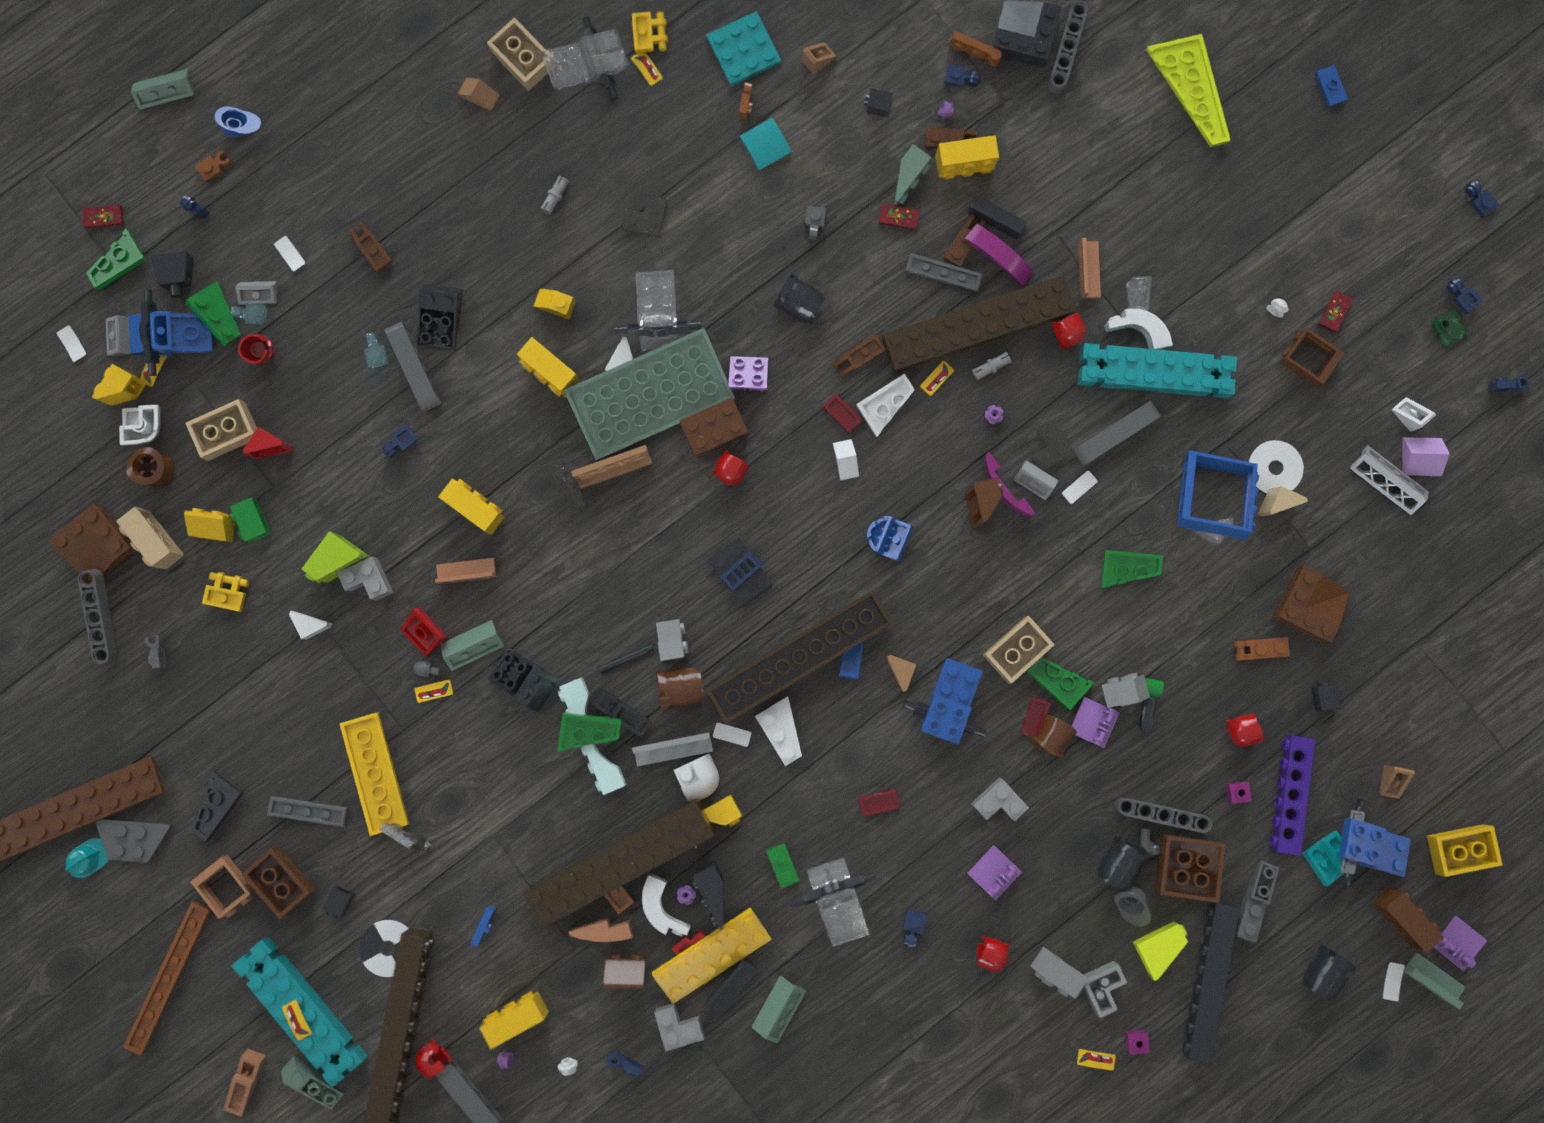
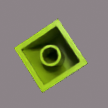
(332, 557)

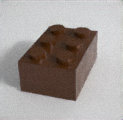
(714, 427)
(278, 882)
(1408, 919)

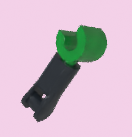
(1155, 689)

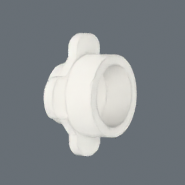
(1277, 307)

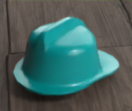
(86, 858)

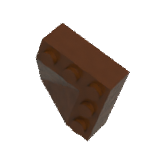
(93, 542)
(1312, 604)
(1190, 868)

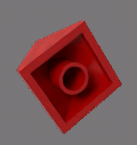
(265, 444)
(423, 631)

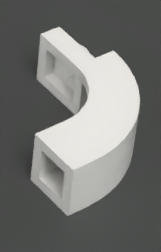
(1145, 322)
(654, 910)

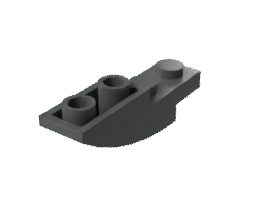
(1255, 901)

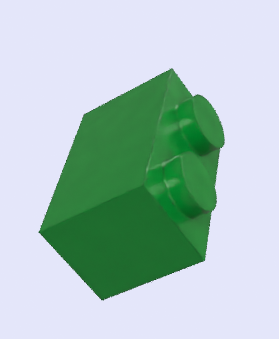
(250, 520)
(782, 865)

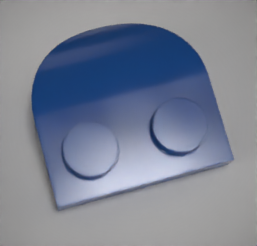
(889, 537)

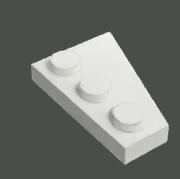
(884, 403)
(781, 731)

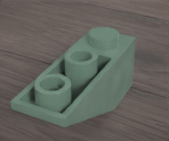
(911, 167)
(310, 1082)

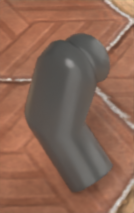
(1146, 844)

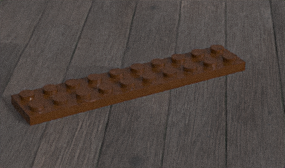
(79, 807)

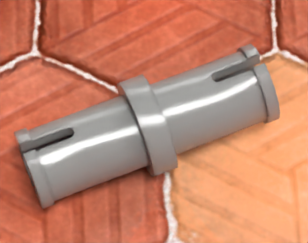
(554, 195)
(991, 366)

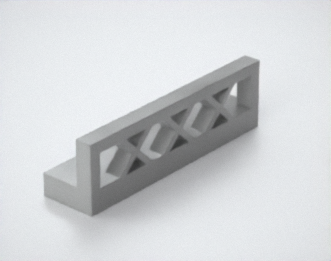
(1391, 473)
(673, 749)

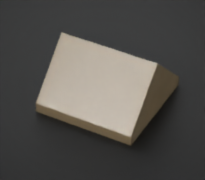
(1280, 499)

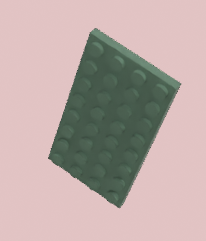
(648, 393)

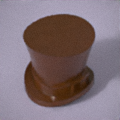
(150, 468)
(1053, 736)

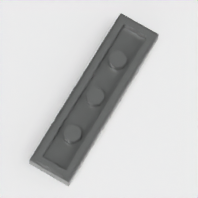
(943, 273)
(307, 811)

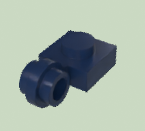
(956, 76)
(1483, 202)
(189, 204)
(1467, 298)
(1503, 384)
(404, 438)
(913, 922)
(629, 1065)

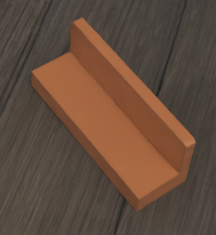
(1089, 269)
(466, 571)

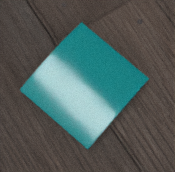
(765, 143)
(1324, 858)

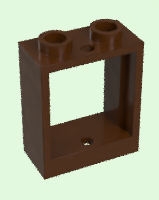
(1319, 343)

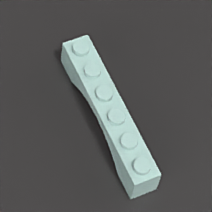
(607, 773)

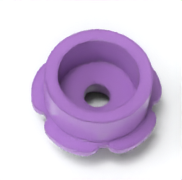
(946, 110)
(989, 414)
(691, 895)
(505, 1059)

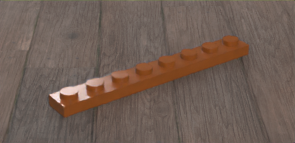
(167, 978)

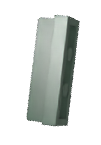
(162, 89)
(471, 645)
(1435, 980)
(778, 1009)

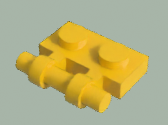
(643, 32)
(222, 597)

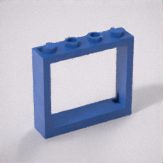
(1223, 464)

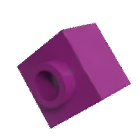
(1232, 792)
(1132, 1037)

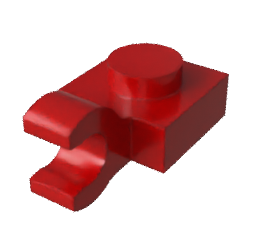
(686, 942)

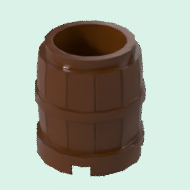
(679, 687)

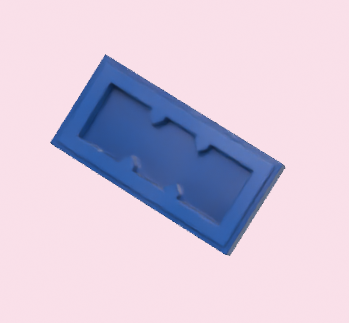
(1331, 86)
(852, 662)
(484, 926)

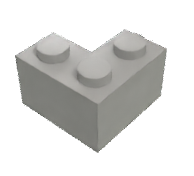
(367, 574)
(671, 640)
(1126, 691)
(999, 796)
(1057, 972)
(1099, 984)
(677, 1032)

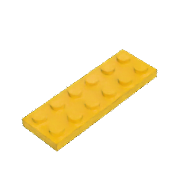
(373, 772)
(711, 955)

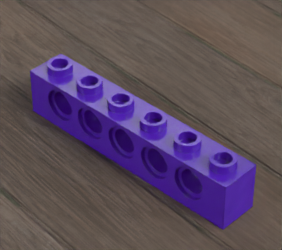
(1298, 804)

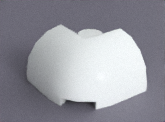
(140, 424)
(698, 778)

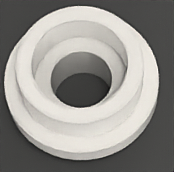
(568, 1066)

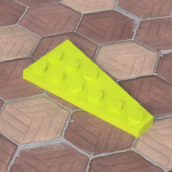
(1190, 76)

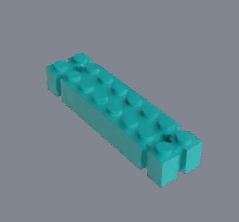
(1157, 370)
(281, 984)

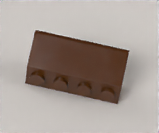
(982, 500)

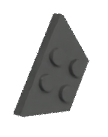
(131, 839)

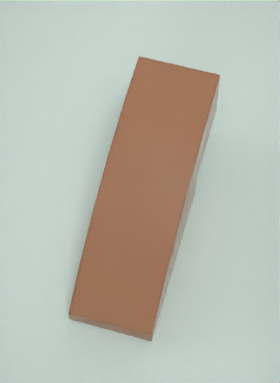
(603, 932)
(244, 1082)

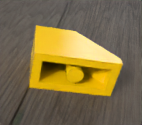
(555, 303)
(724, 812)

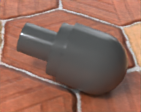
(425, 669)

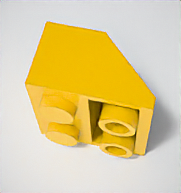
(118, 386)
(209, 525)

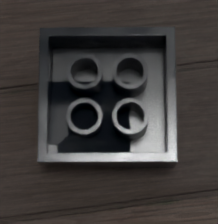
(1026, 31)

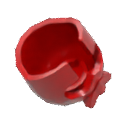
(1070, 330)
(255, 349)
(730, 469)
(1245, 730)
(992, 954)
(431, 1059)

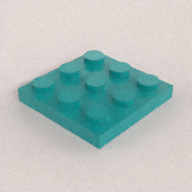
(743, 48)

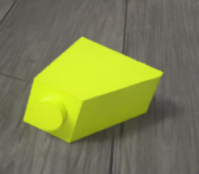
(1161, 948)

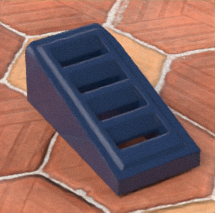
(756, 562)

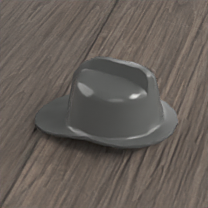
(1133, 906)

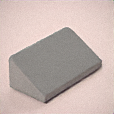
(257, 292)
(117, 335)
(1035, 480)

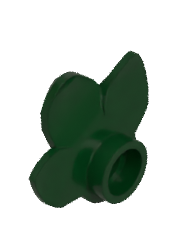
(1449, 328)

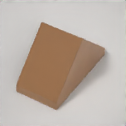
(817, 57)
(479, 93)
(902, 671)
(1395, 781)

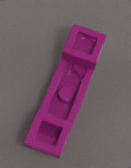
(1000, 253)
(1022, 506)

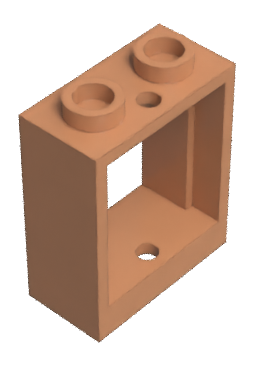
(208, 895)

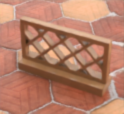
(612, 467)

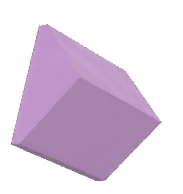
(1424, 456)

